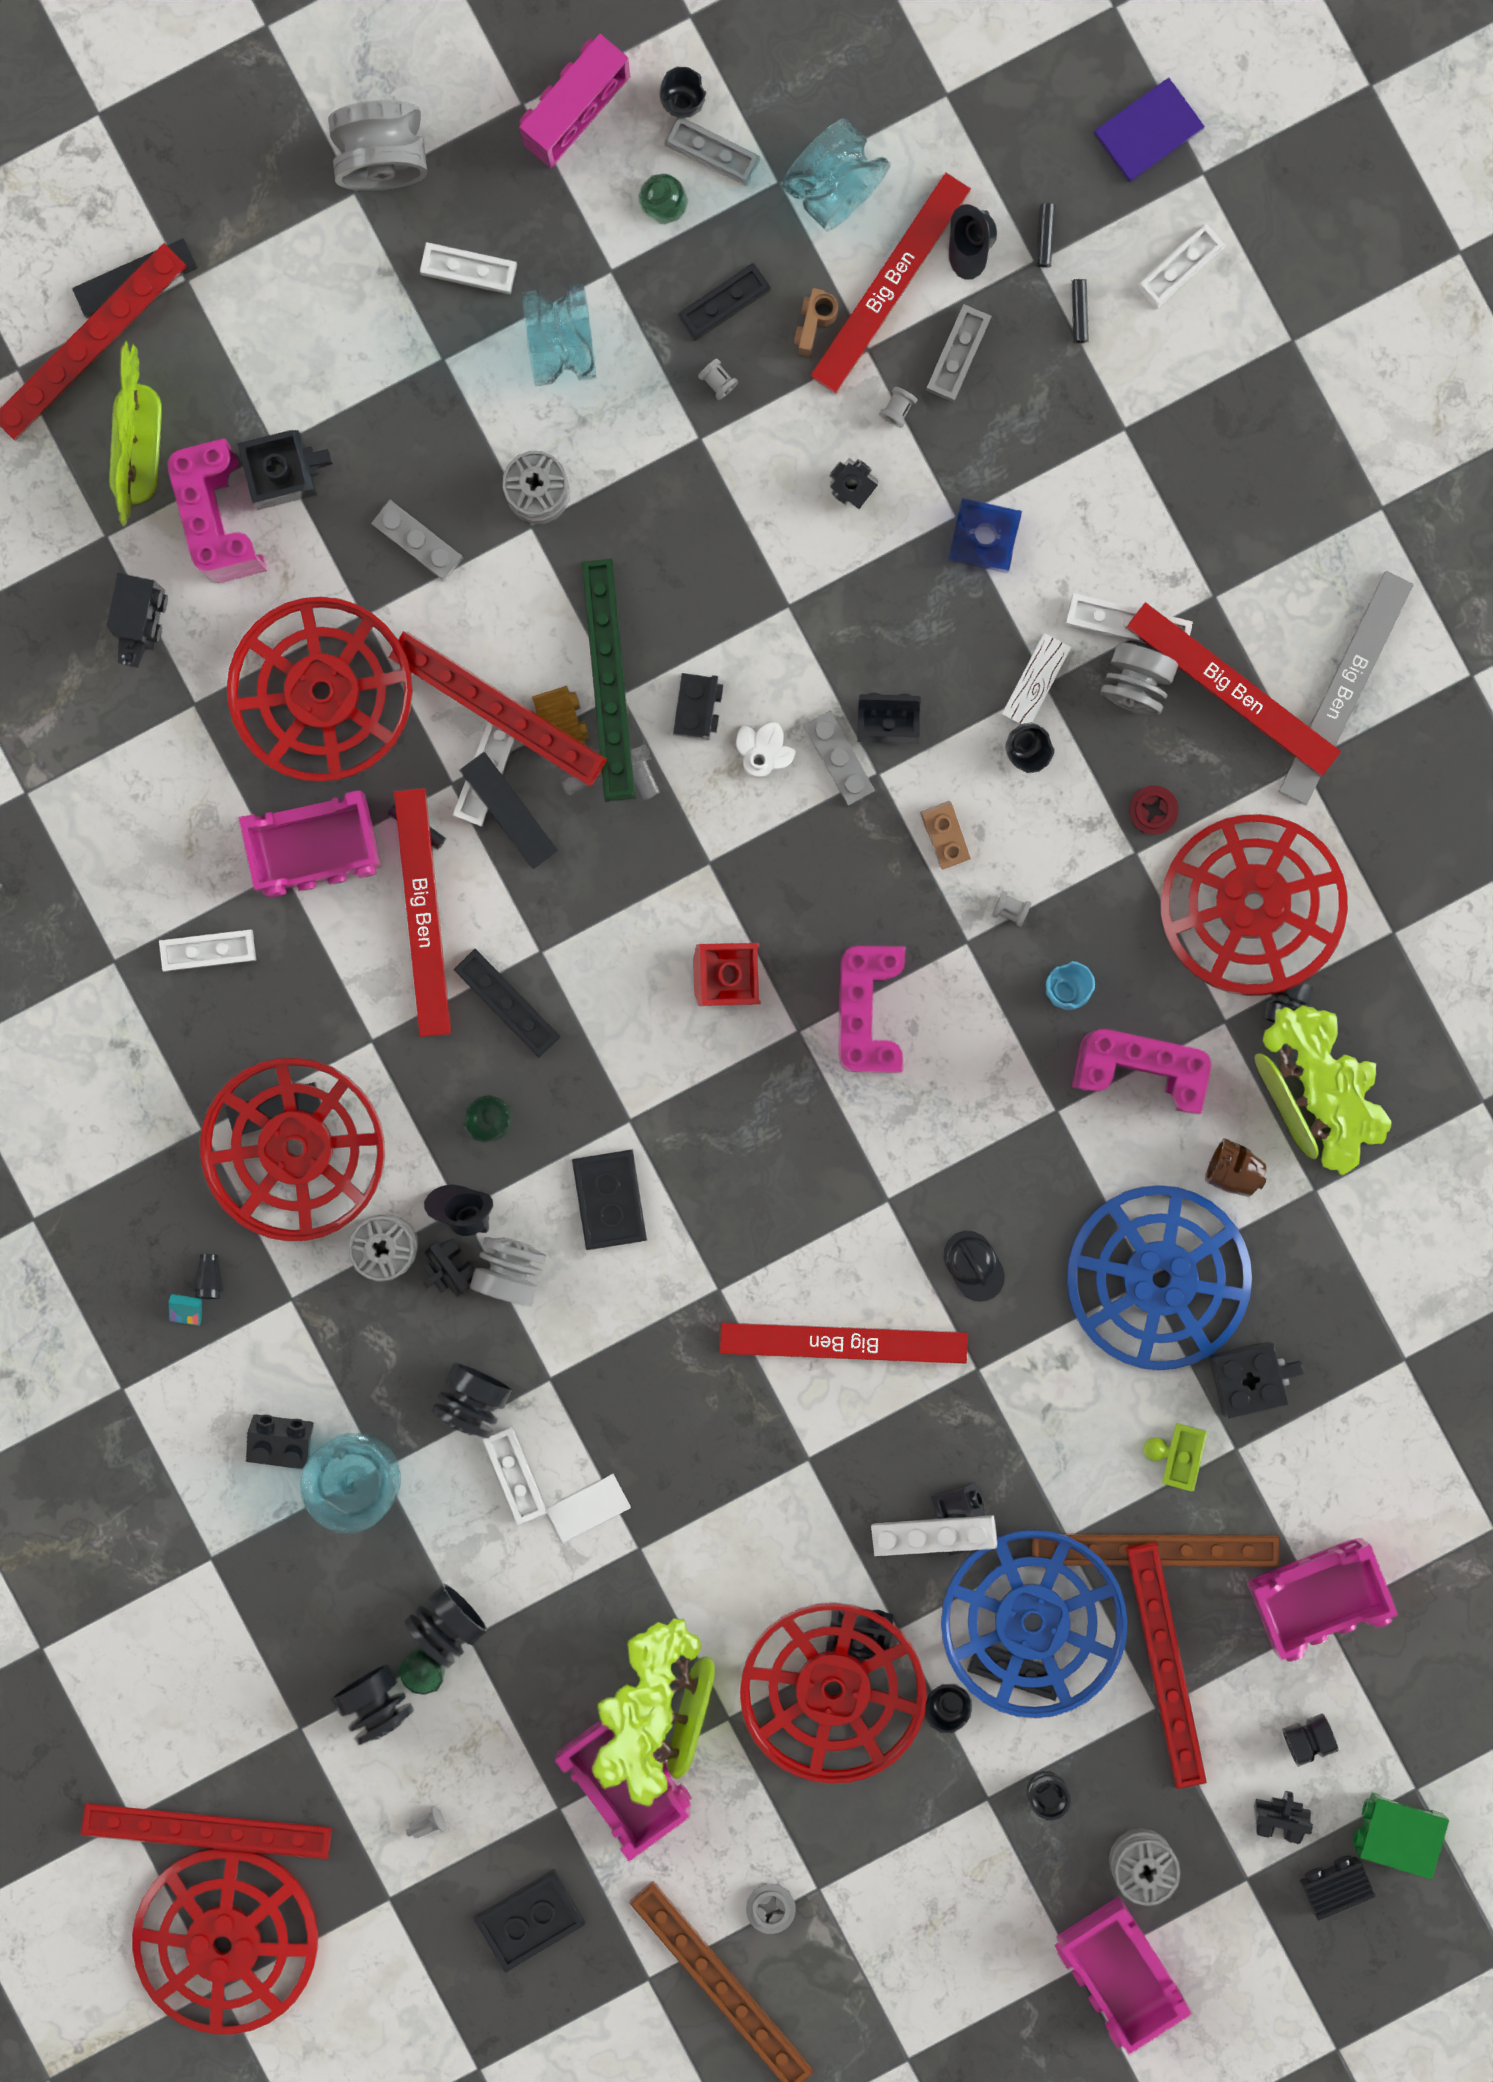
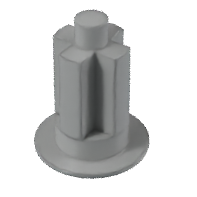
(427, 1824)

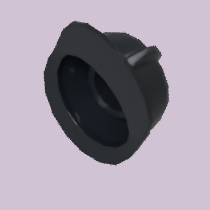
(970, 239)
(460, 1208)
(974, 1266)

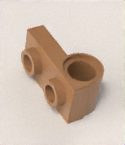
(806, 334)
(945, 834)

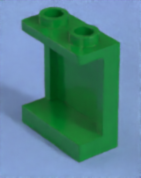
(1400, 1836)

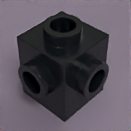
(852, 493)

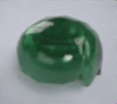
(663, 198)
(487, 1119)
(421, 1673)

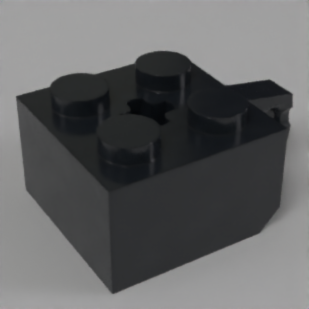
(297, 470)
(136, 616)
(1269, 1380)

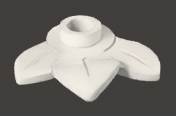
(764, 745)

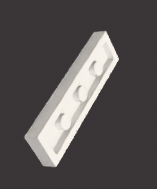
(1109, 617)
(498, 748)
(934, 1535)

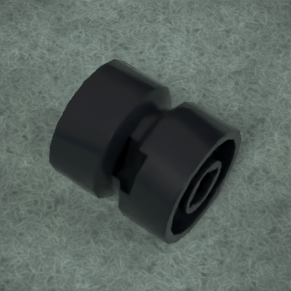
(1296, 996)
(1310, 1739)
(1048, 1795)

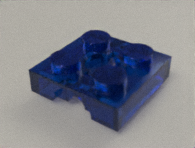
(969, 550)

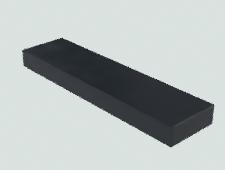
(97, 291)
(508, 810)
(507, 1003)

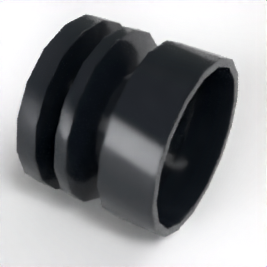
(471, 1400)
(439, 1631)
(372, 1705)

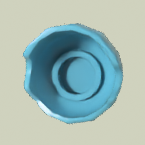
(1070, 985)

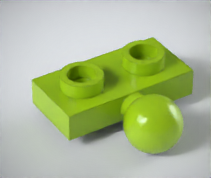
(1183, 1455)

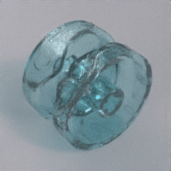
(835, 174)
(559, 335)
(345, 1506)

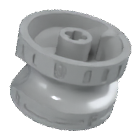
(377, 145)

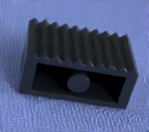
(1337, 1887)

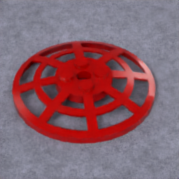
(306, 675)
(1256, 922)
(277, 1159)
(833, 1709)
(235, 1925)

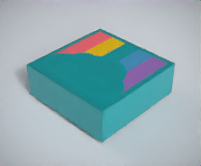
(185, 1310)

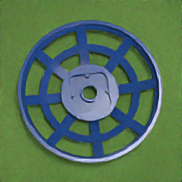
(1139, 1272)
(1040, 1642)

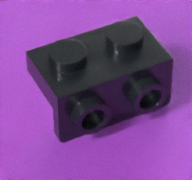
(888, 718)
(279, 1441)

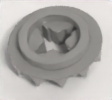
(778, 1920)

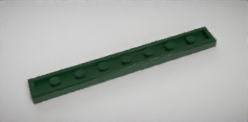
(608, 679)

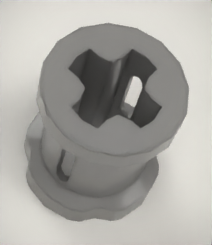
(718, 379)
(898, 407)
(1011, 909)

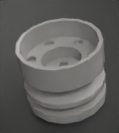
(547, 501)
(1136, 685)
(400, 1240)
(508, 1271)
(1142, 1848)

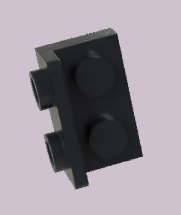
(696, 706)
(959, 1503)
(867, 1627)

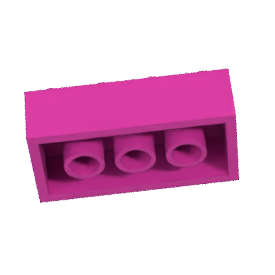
(574, 100)

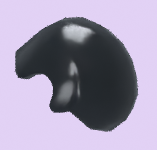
(682, 92)
(1029, 747)
(948, 1708)

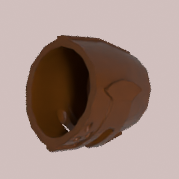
(1235, 1169)

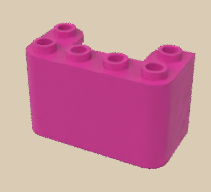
(194, 478)
(310, 845)
(855, 1045)
(1184, 1066)
(1321, 1597)
(635, 1823)
(1122, 1975)

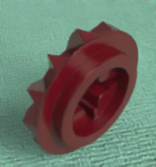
(1167, 805)

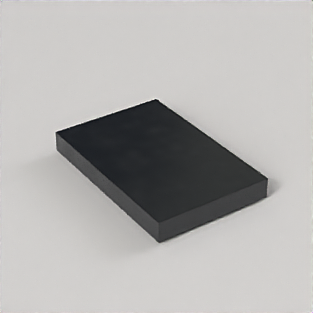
(609, 1199)
(529, 1920)

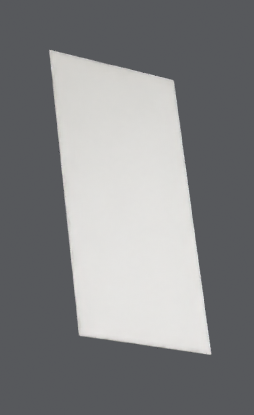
(588, 1508)

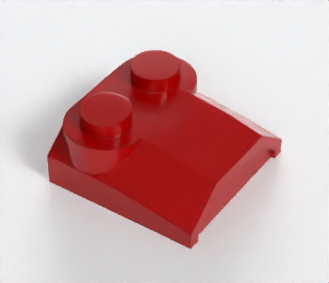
(726, 974)

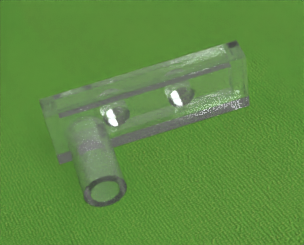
(642, 776)

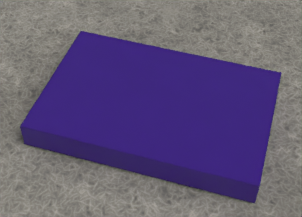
(1149, 130)

